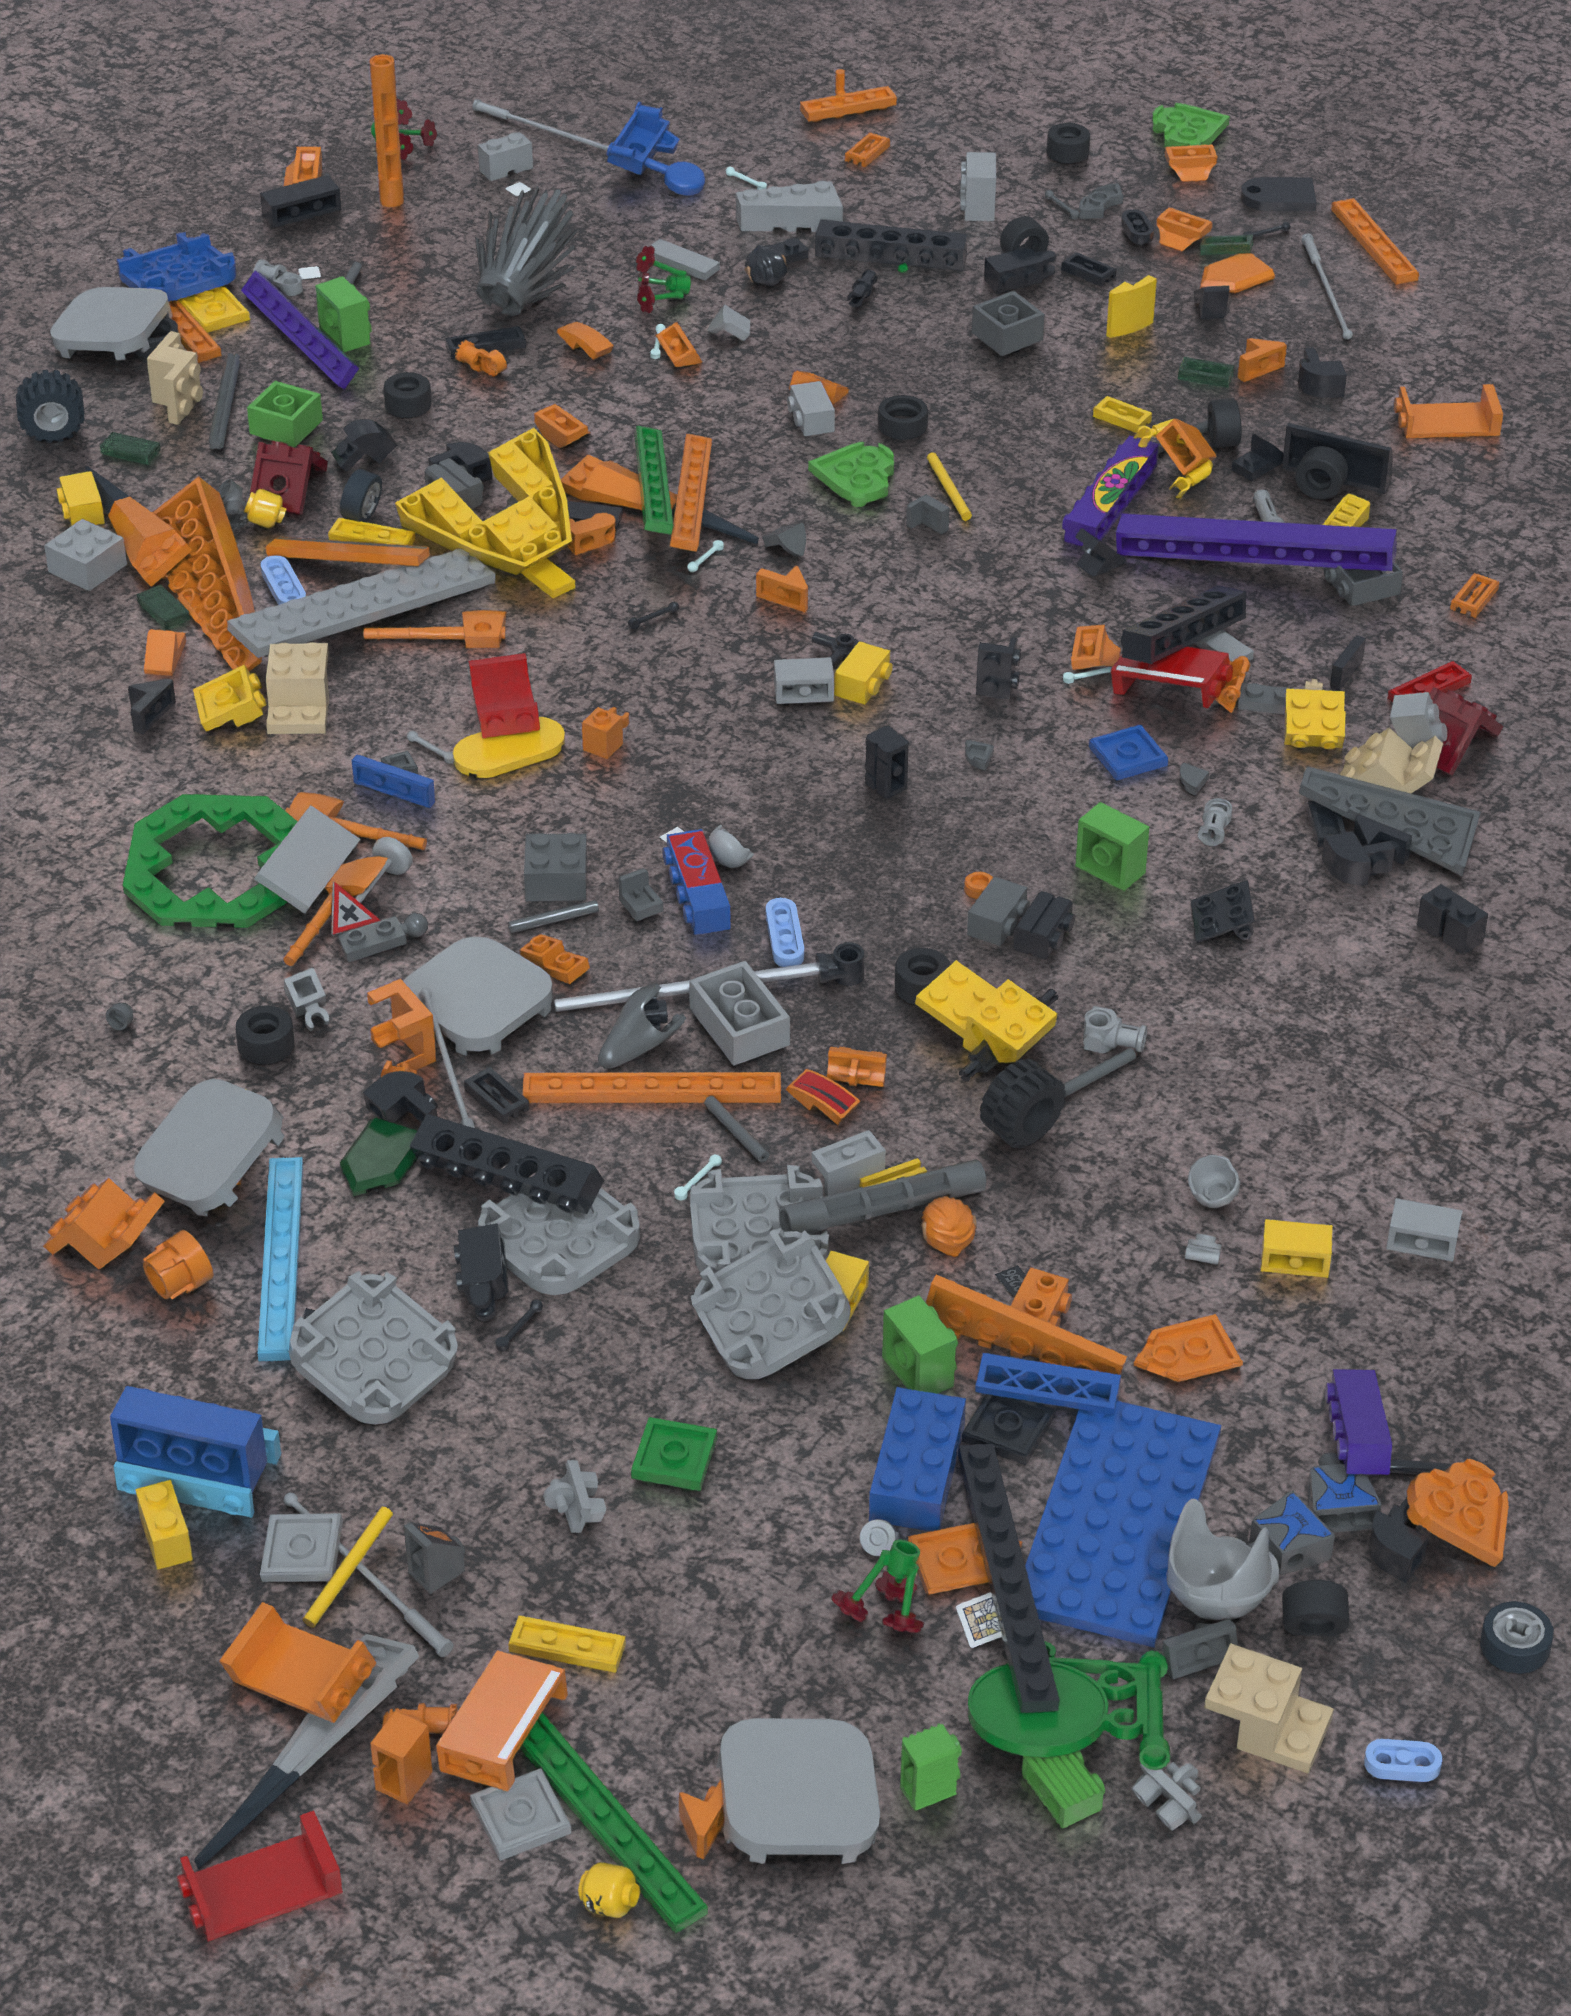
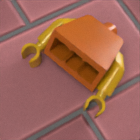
(1186, 449)

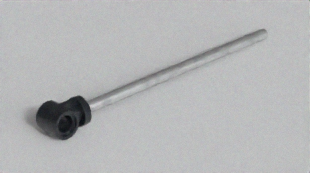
(843, 965)

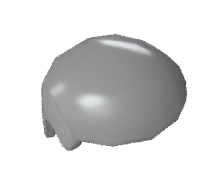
(727, 849)
(1213, 1181)

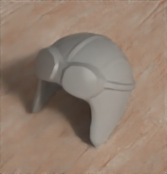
(1218, 1574)

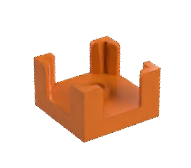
(409, 1022)

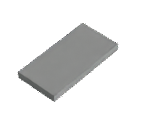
(307, 859)

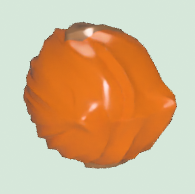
(948, 1225)

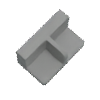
(848, 1161)

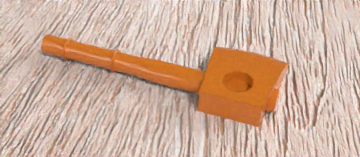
(479, 630)
(331, 806)
(354, 879)

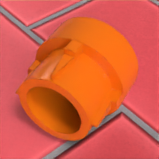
(178, 1266)

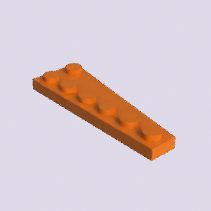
(1008, 1327)

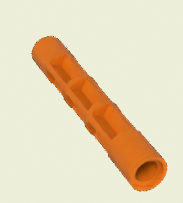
(386, 130)

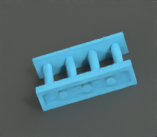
(198, 1491)

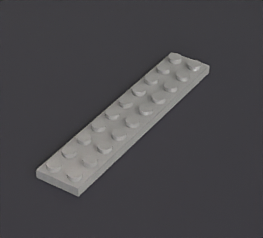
(360, 602)

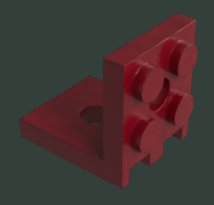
(293, 465)
(1462, 722)

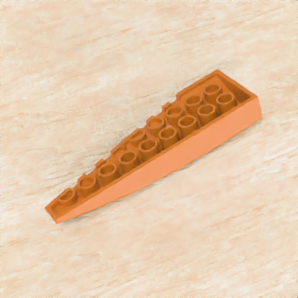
(212, 575)

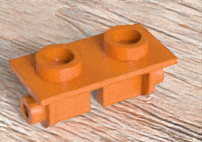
(1231, 690)

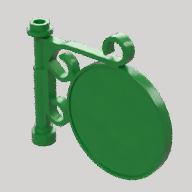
(1081, 1711)

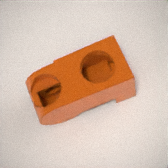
(591, 533)

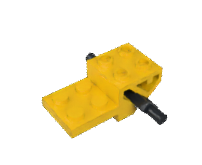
(993, 1021)

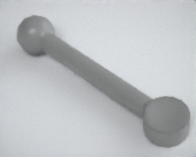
(413, 736)

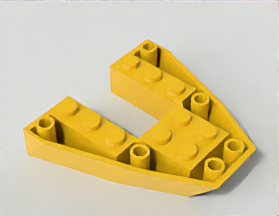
(514, 537)

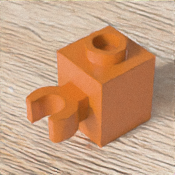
(603, 731)

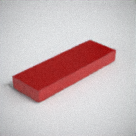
(1443, 678)

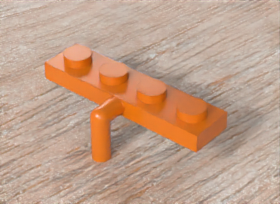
(847, 103)

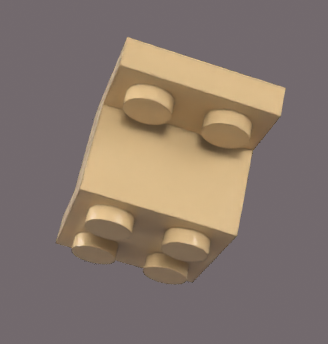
(174, 377)
(297, 688)
(1392, 762)
(1270, 1712)

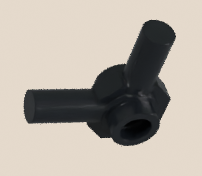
(839, 646)

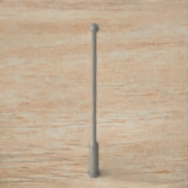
(478, 105)
(1308, 240)
(425, 994)
(412, 1617)

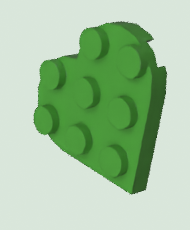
(1188, 125)
(856, 472)

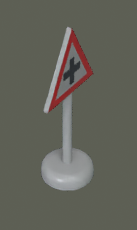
(348, 911)

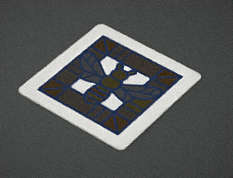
(979, 1620)

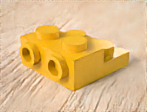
(229, 698)
(1314, 718)

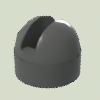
(119, 1015)

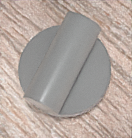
(1203, 1249)
(877, 1536)

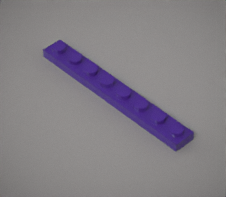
(300, 329)

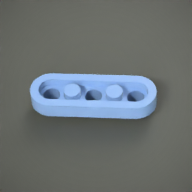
(281, 579)
(784, 932)

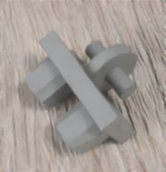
(571, 1496)
(1179, 1804)

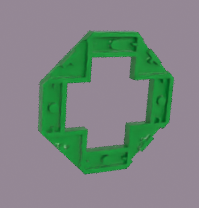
(205, 908)

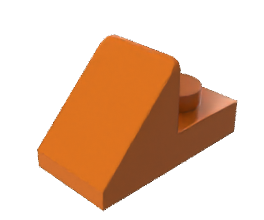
(1261, 358)
(782, 589)
(163, 651)
(702, 1818)

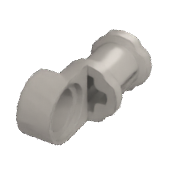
(288, 282)
(1215, 817)

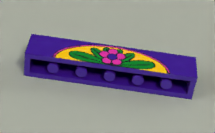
(1111, 490)

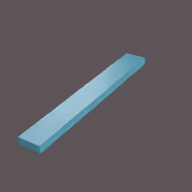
(280, 1258)

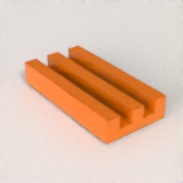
(871, 151)
(1475, 609)

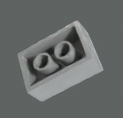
(739, 1012)

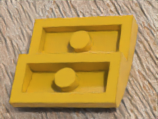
(1131, 307)

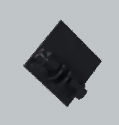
(1223, 912)

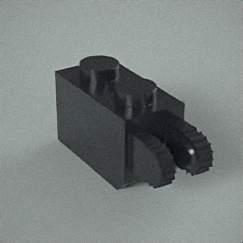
(1018, 269)
(482, 1268)

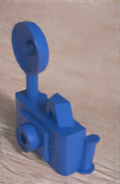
(639, 143)

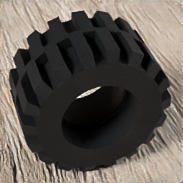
(1022, 1103)

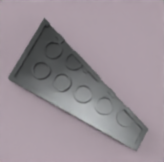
(1437, 828)

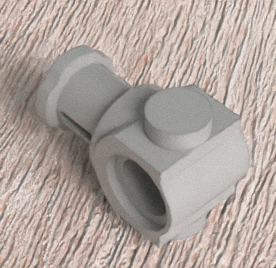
(1106, 1031)

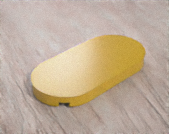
(508, 752)

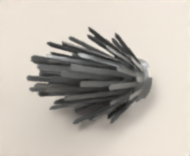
(526, 260)

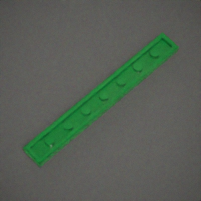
(653, 480)
(613, 1826)

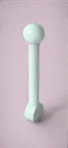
(730, 171)
(656, 353)
(717, 546)
(1069, 677)
(681, 1192)

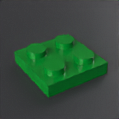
(674, 1453)

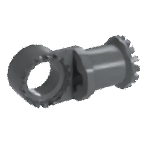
(233, 503)

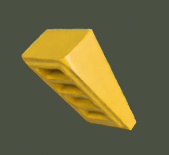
(1349, 512)

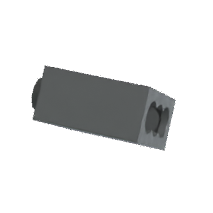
(1364, 586)

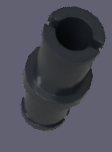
(862, 288)

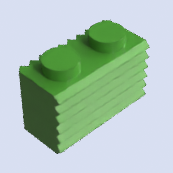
(929, 1766)
(1064, 1786)

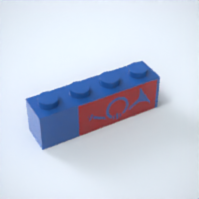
(697, 882)

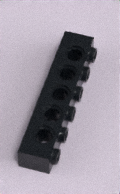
(891, 245)
(1183, 624)
(466, 1143)

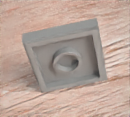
(301, 1547)
(522, 1816)

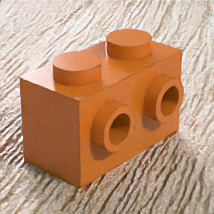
(1043, 1296)

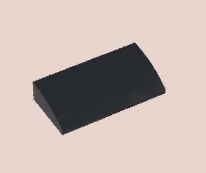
(1367, 462)

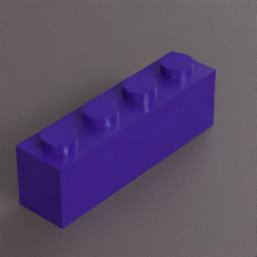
(1359, 1421)

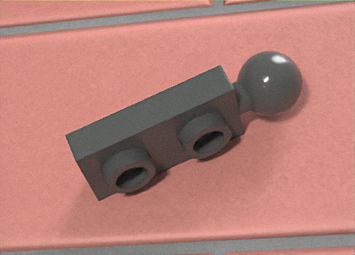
(381, 936)

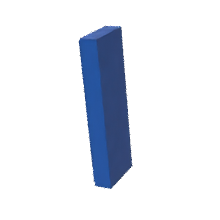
(393, 781)

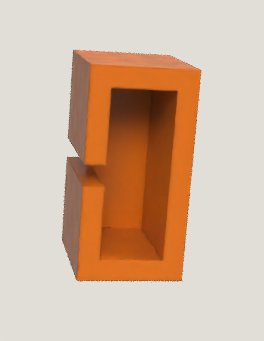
(401, 1757)

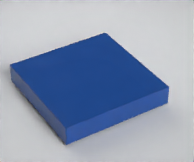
(1128, 752)

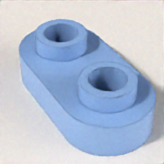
(1402, 1760)

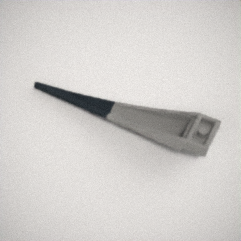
(317, 1736)

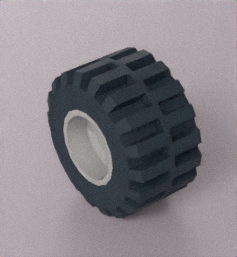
(50, 406)

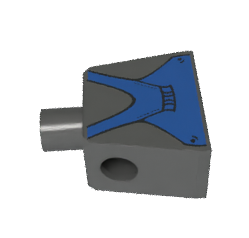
(1341, 1499)
(1295, 1534)

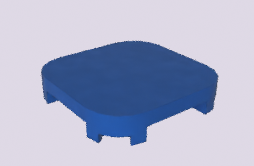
(178, 268)

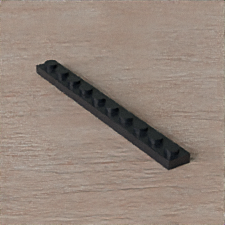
(1008, 1579)

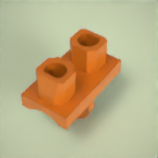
(856, 1066)

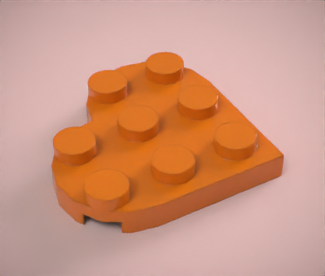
(1462, 1508)

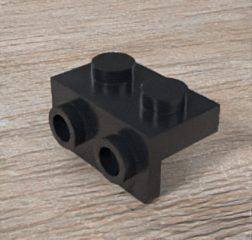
(997, 669)

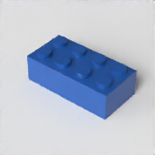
(188, 1437)
(917, 1459)

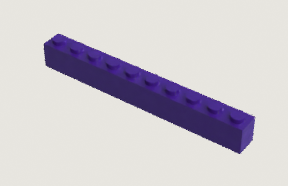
(1256, 542)

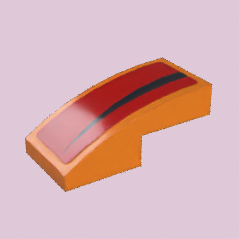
(828, 1096)

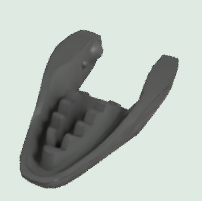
(633, 1032)

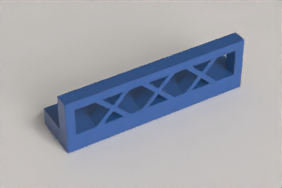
(1047, 1383)

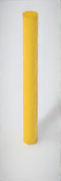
(949, 486)
(347, 1567)

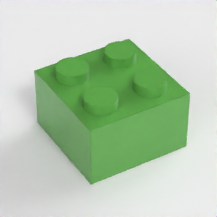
(343, 314)
(285, 413)
(1112, 846)
(919, 1346)

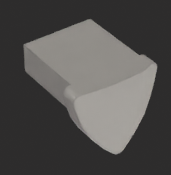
(731, 322)

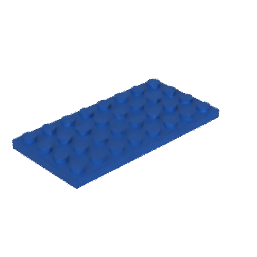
(1112, 1519)

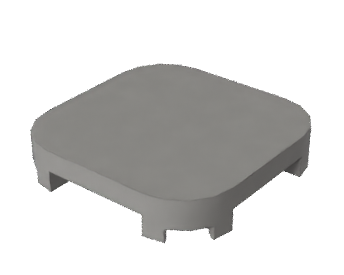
(110, 320)
(482, 992)
(208, 1144)
(739, 1212)
(562, 1249)
(771, 1305)
(372, 1349)
(798, 1788)

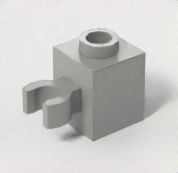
(306, 996)

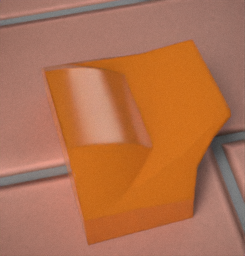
(1191, 162)
(305, 166)
(1181, 229)
(559, 426)
(1093, 648)

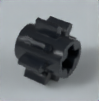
(656, 1012)

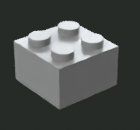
(978, 186)
(85, 554)

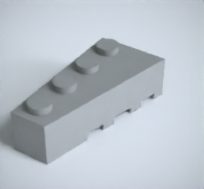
(788, 207)

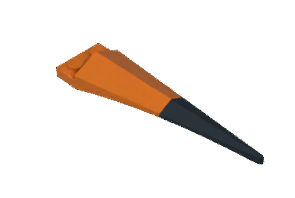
(616, 485)
(148, 540)

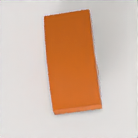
(587, 338)
(551, 957)

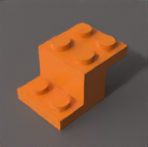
(102, 1222)

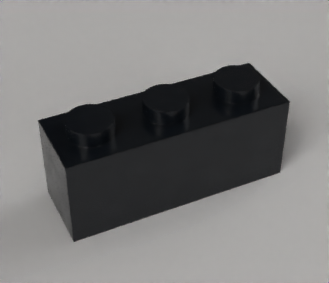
(300, 201)

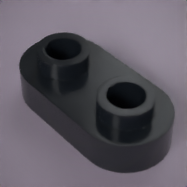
(1137, 226)

